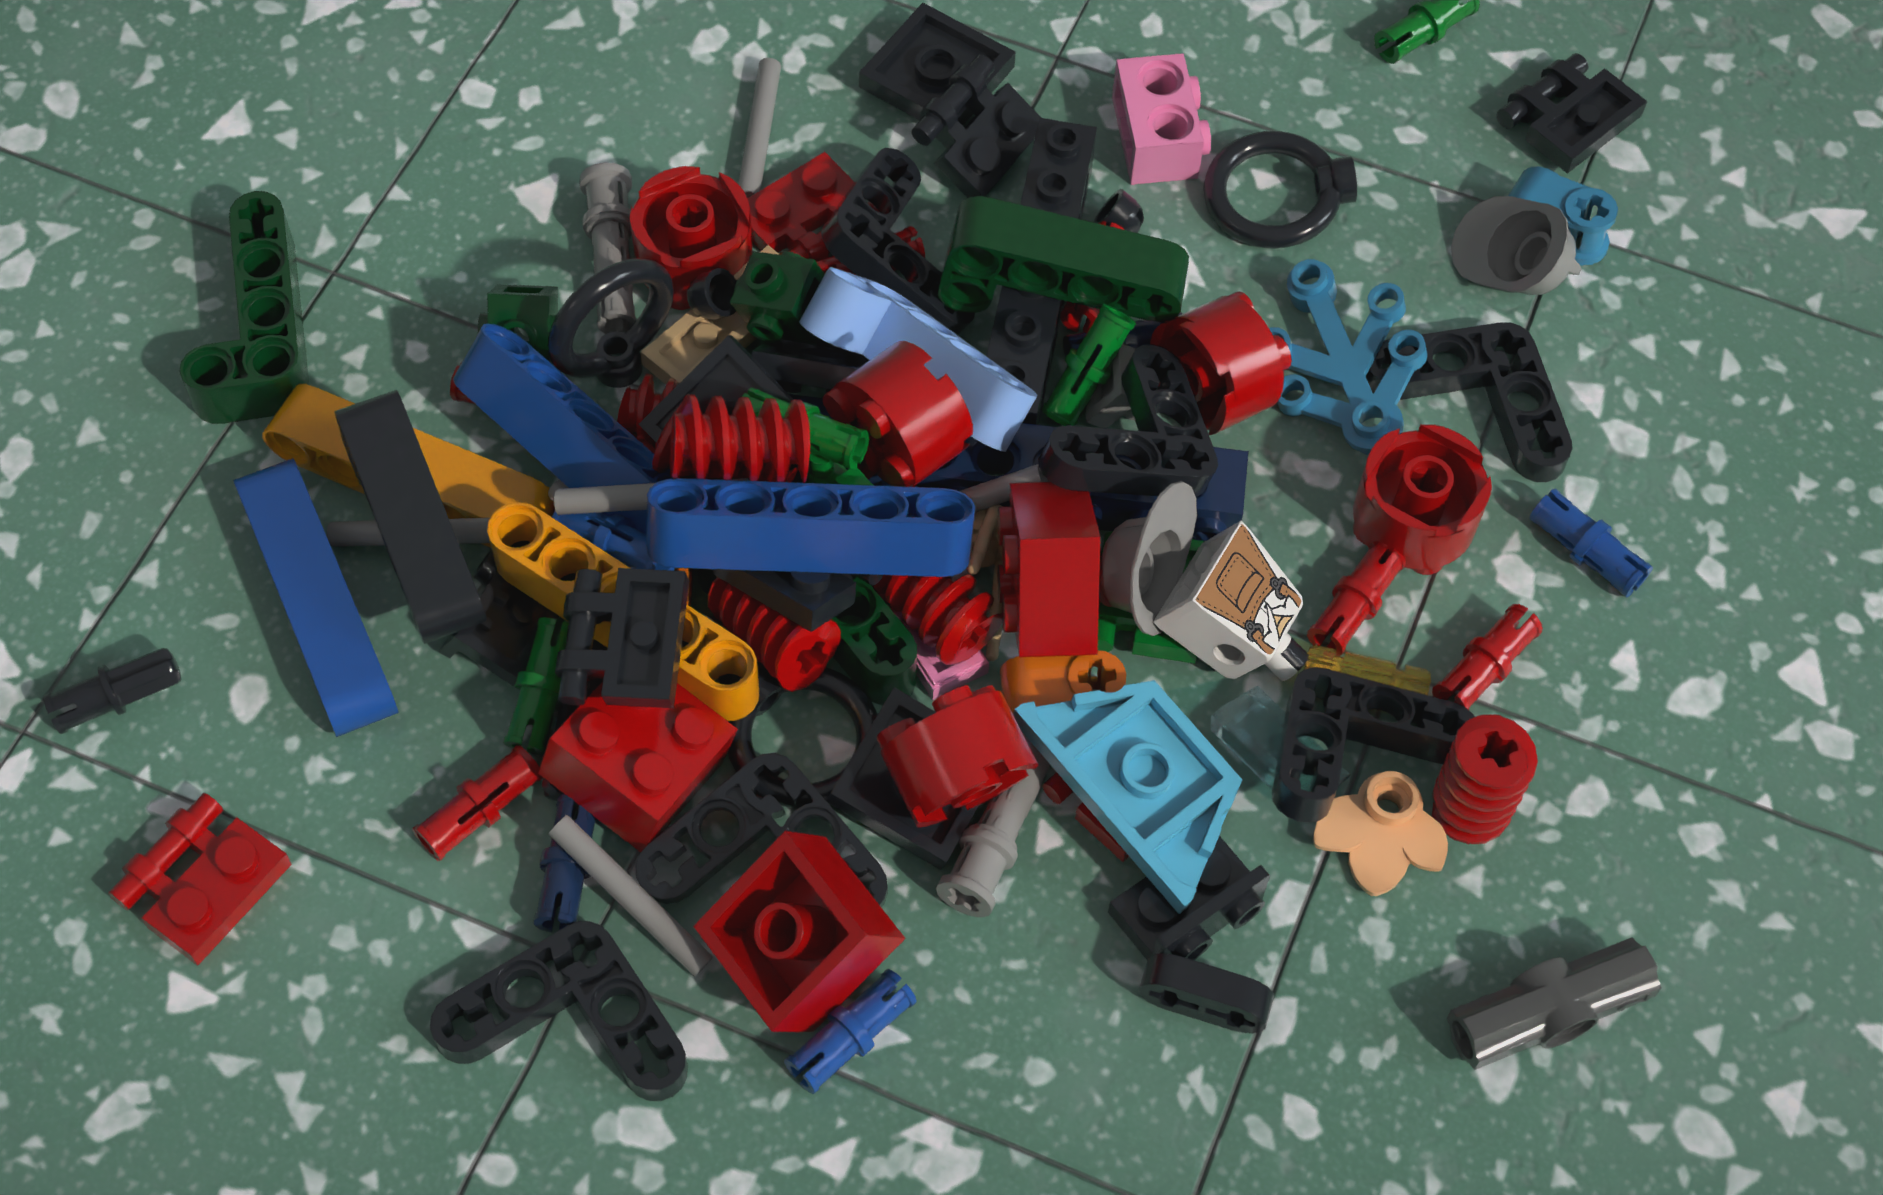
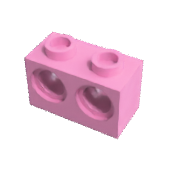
(1159, 118)

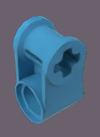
(1576, 203)

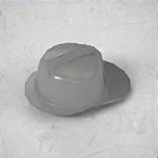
(1515, 246)
(1149, 556)

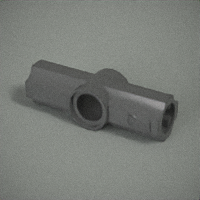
(1553, 1003)

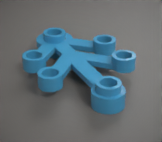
(1346, 363)

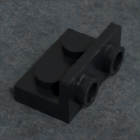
(507, 636)
(1223, 897)

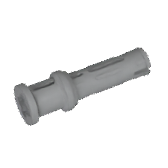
(609, 229)
(991, 845)

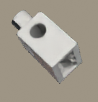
(1235, 608)

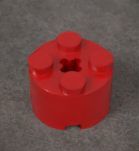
(691, 226)
(1227, 358)
(909, 415)
(1422, 496)
(957, 754)

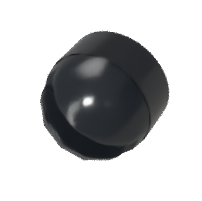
(1122, 210)
(711, 294)

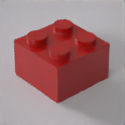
(1049, 570)
(635, 762)
(798, 932)

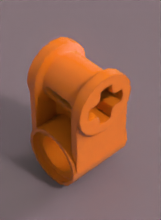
(1058, 677)

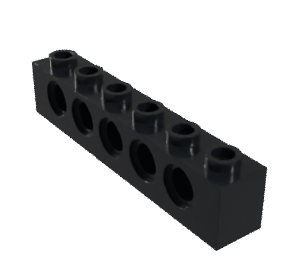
(1025, 321)

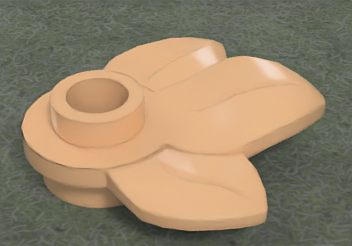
(1381, 841)

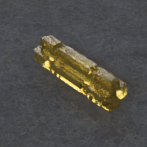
(1370, 668)

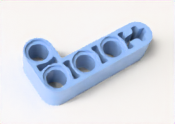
(872, 317)

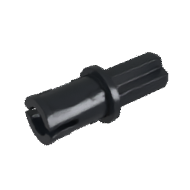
(113, 689)

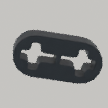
(1206, 993)

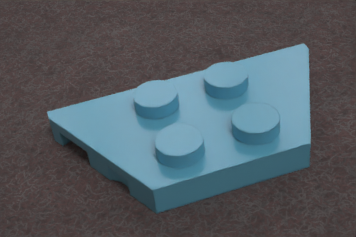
(1141, 776)

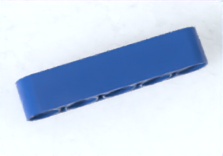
(553, 416)
(809, 527)
(316, 598)

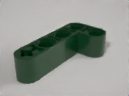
(1059, 259)
(260, 369)
(858, 644)

